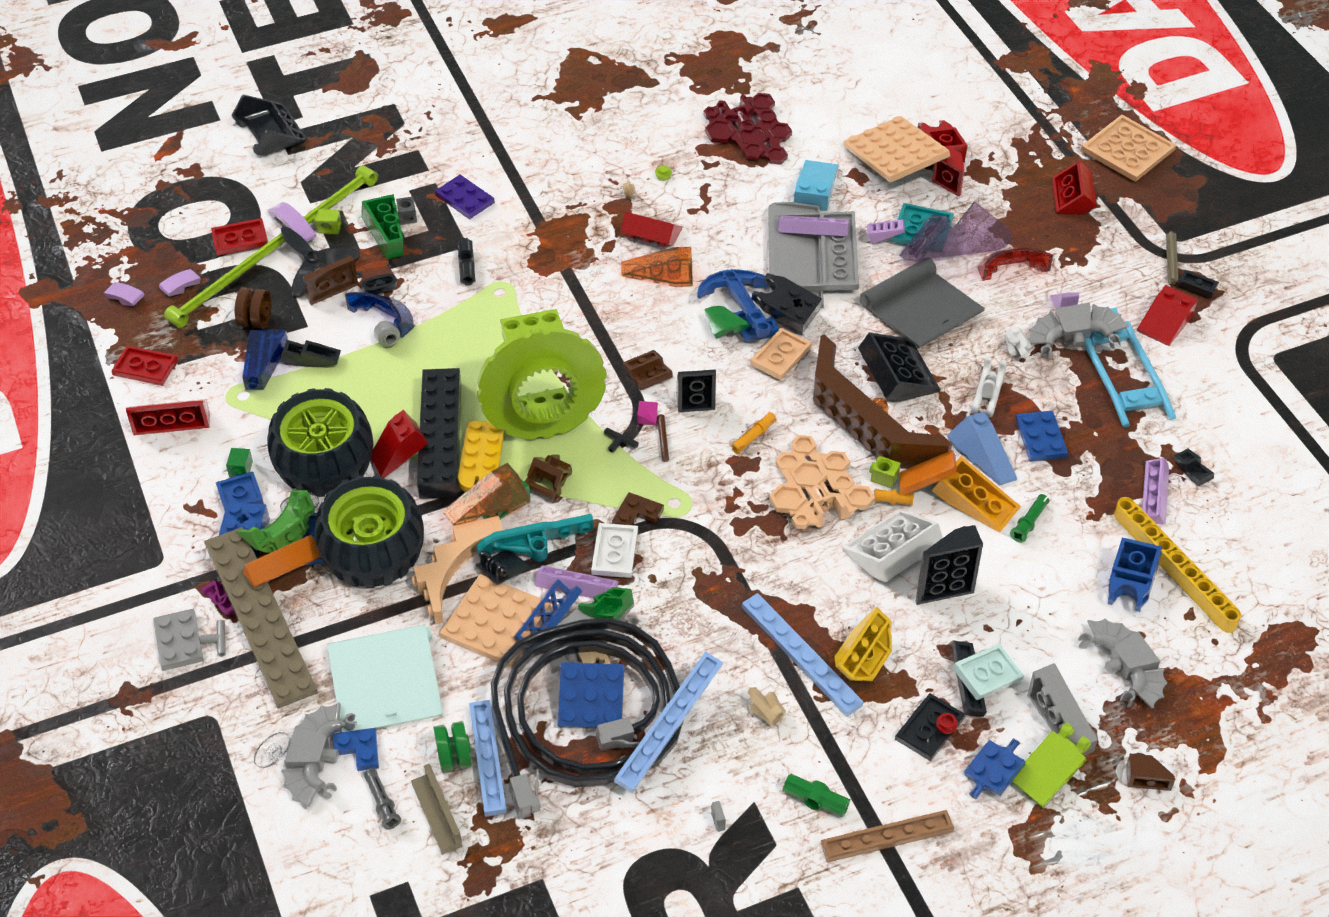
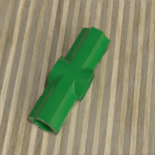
(816, 795)

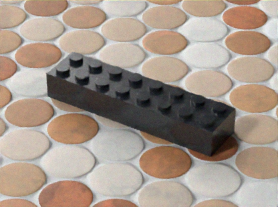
(441, 428)

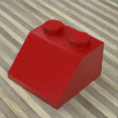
(950, 172)

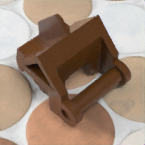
(551, 469)

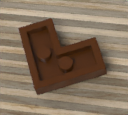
(637, 506)

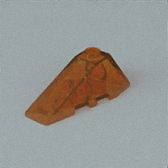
(666, 266)
(493, 494)

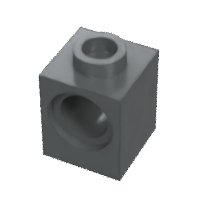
(406, 210)

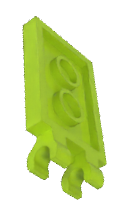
(1052, 765)

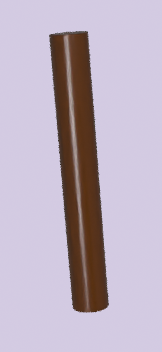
(663, 438)

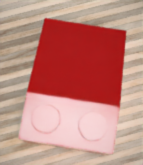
(1167, 315)
(397, 443)

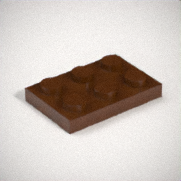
(330, 280)

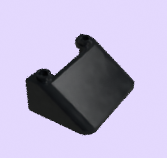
(269, 124)

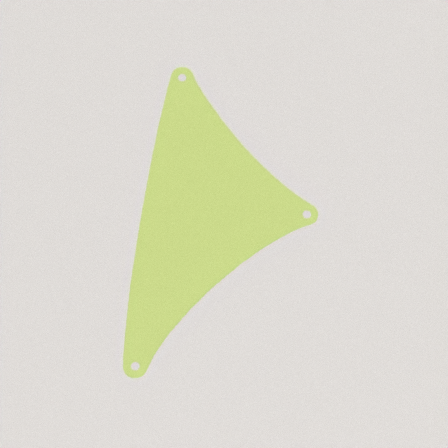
(463, 337)

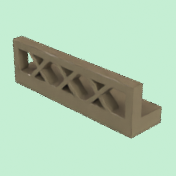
(437, 811)

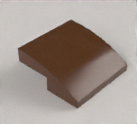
(647, 369)

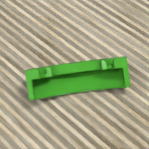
(287, 528)

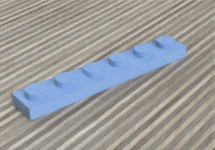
(487, 758)

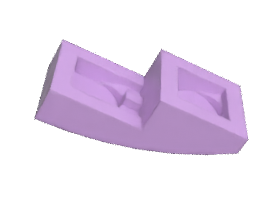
(176, 284)
(124, 293)

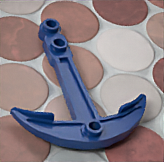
(734, 281)

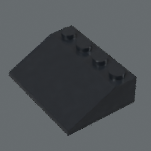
(897, 367)
(950, 566)

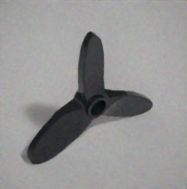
(305, 252)

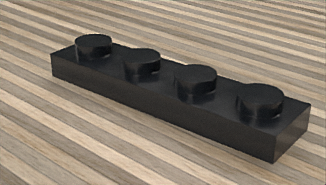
(970, 705)

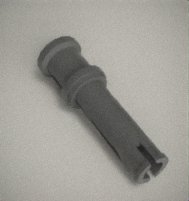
(384, 805)

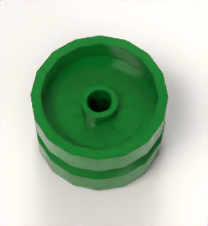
(454, 746)

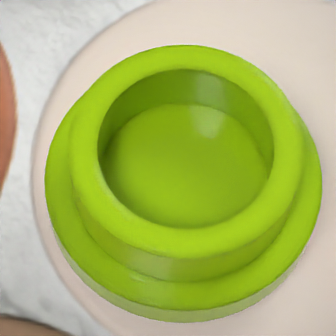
(663, 172)

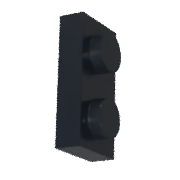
(1198, 283)

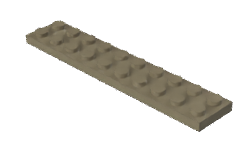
(261, 621)

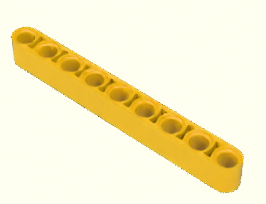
(1179, 566)

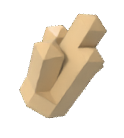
(766, 706)

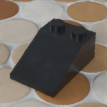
(696, 390)

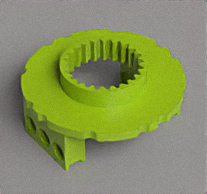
(529, 346)

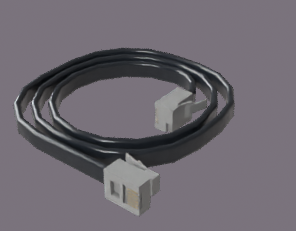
(577, 638)

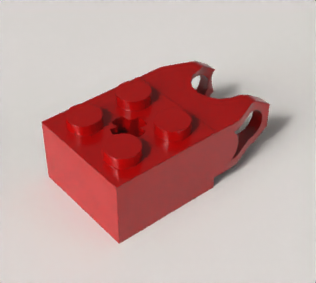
(946, 136)

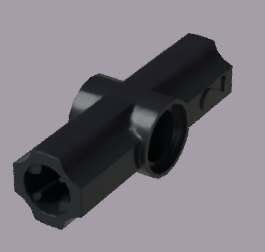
(466, 261)

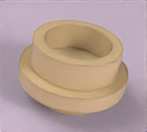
(629, 189)

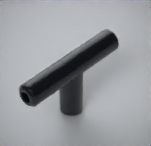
(619, 439)

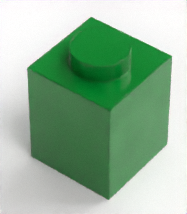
(239, 462)

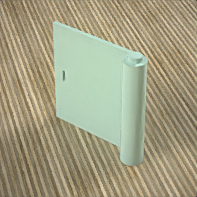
(385, 678)

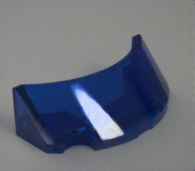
(389, 305)

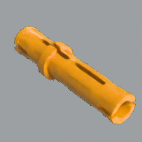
(758, 428)

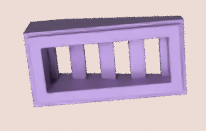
(884, 230)

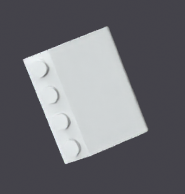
(893, 544)

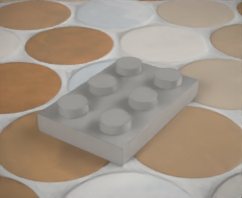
(178, 639)

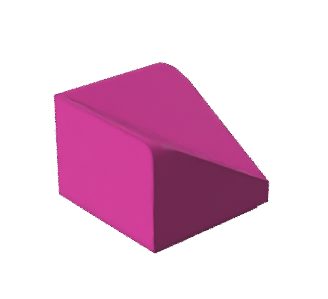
(647, 413)

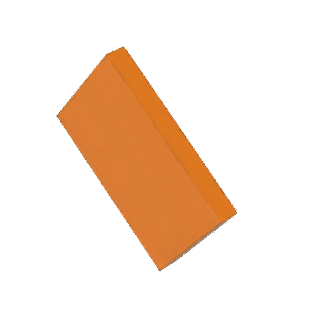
(928, 472)

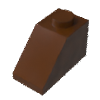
(1148, 773)

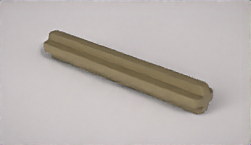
(1172, 258)

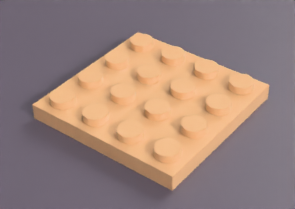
(1128, 148)
(491, 618)

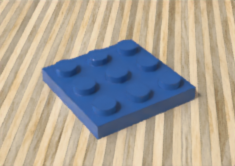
(590, 694)

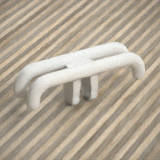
(989, 386)

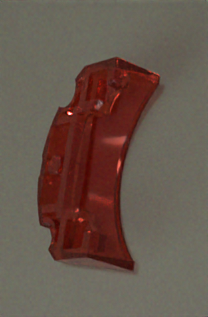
(1011, 256)

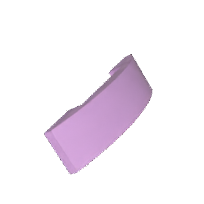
(292, 219)

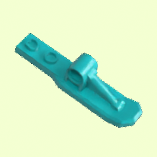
(532, 536)

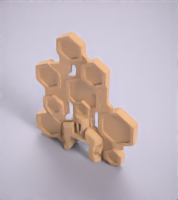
(811, 476)

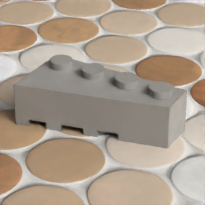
(1057, 704)

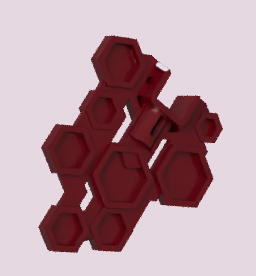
(750, 137)

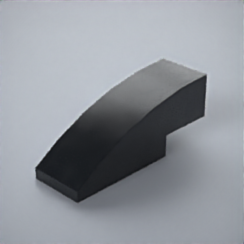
(309, 354)

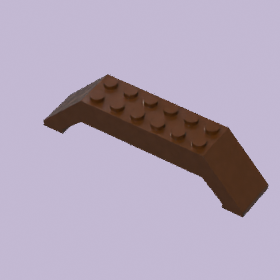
(867, 420)

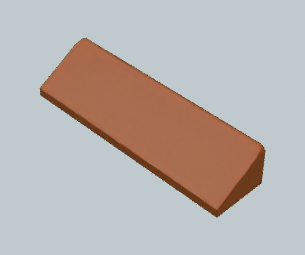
(281, 561)

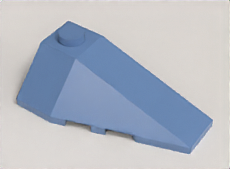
(982, 446)

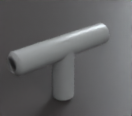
(219, 638)

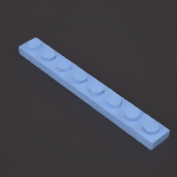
(802, 655)
(668, 722)

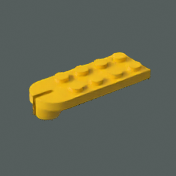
(480, 452)

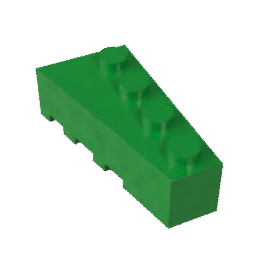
(383, 223)

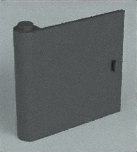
(920, 303)

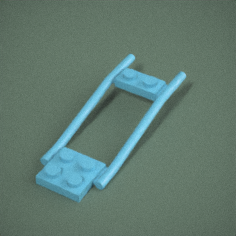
(1136, 398)

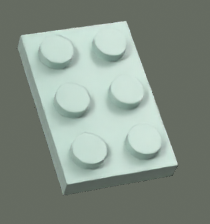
(988, 671)

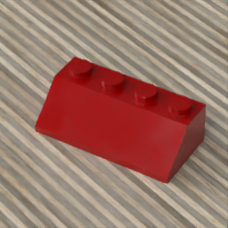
(169, 417)

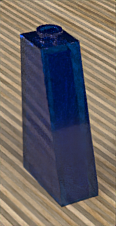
(262, 357)

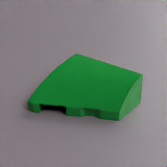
(724, 321)
(609, 604)

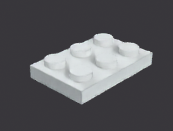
(614, 550)

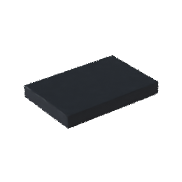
(920, 729)

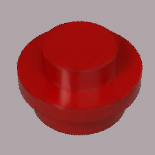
(946, 723)

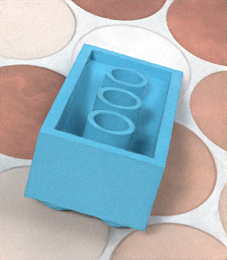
(816, 183)

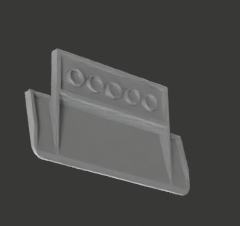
(811, 259)

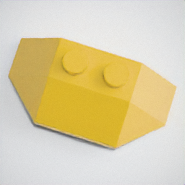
(866, 647)

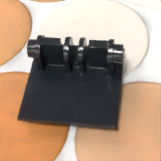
(501, 566)

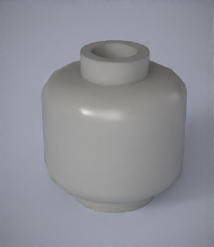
(386, 333)

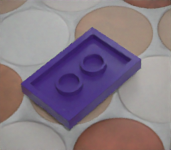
(464, 196)

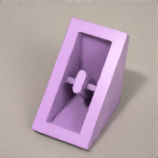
(1065, 299)

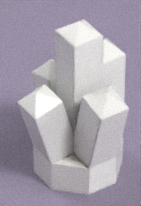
(1017, 342)

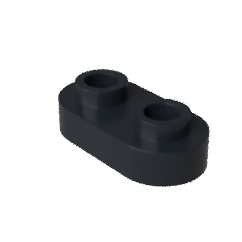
(379, 284)

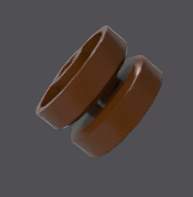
(253, 307)

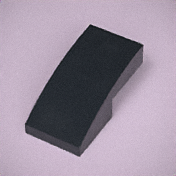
(1191, 465)

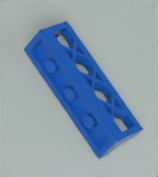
(557, 613)

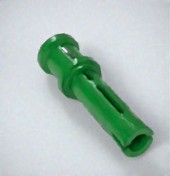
(1026, 523)

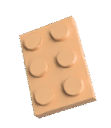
(781, 353)

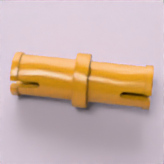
(893, 497)

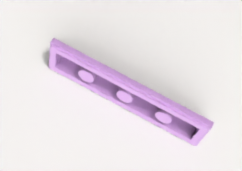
(813, 225)
(1156, 490)
(588, 584)

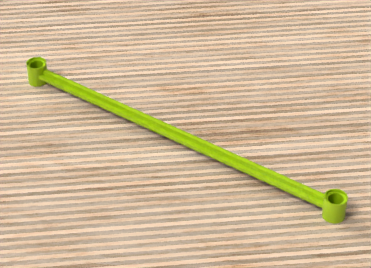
(179, 317)

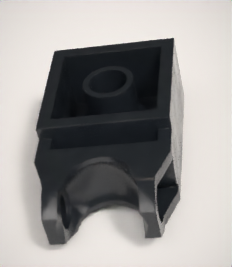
(788, 303)

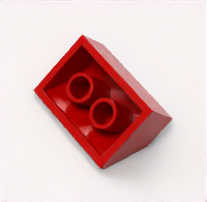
(1074, 190)
(650, 229)

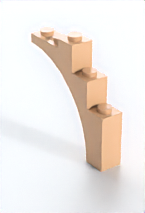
(448, 558)

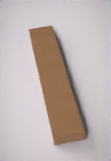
(887, 836)

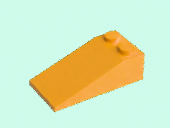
(977, 496)

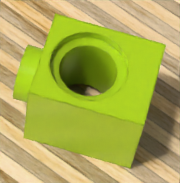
(328, 221)
(884, 471)

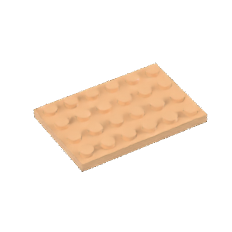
(896, 148)

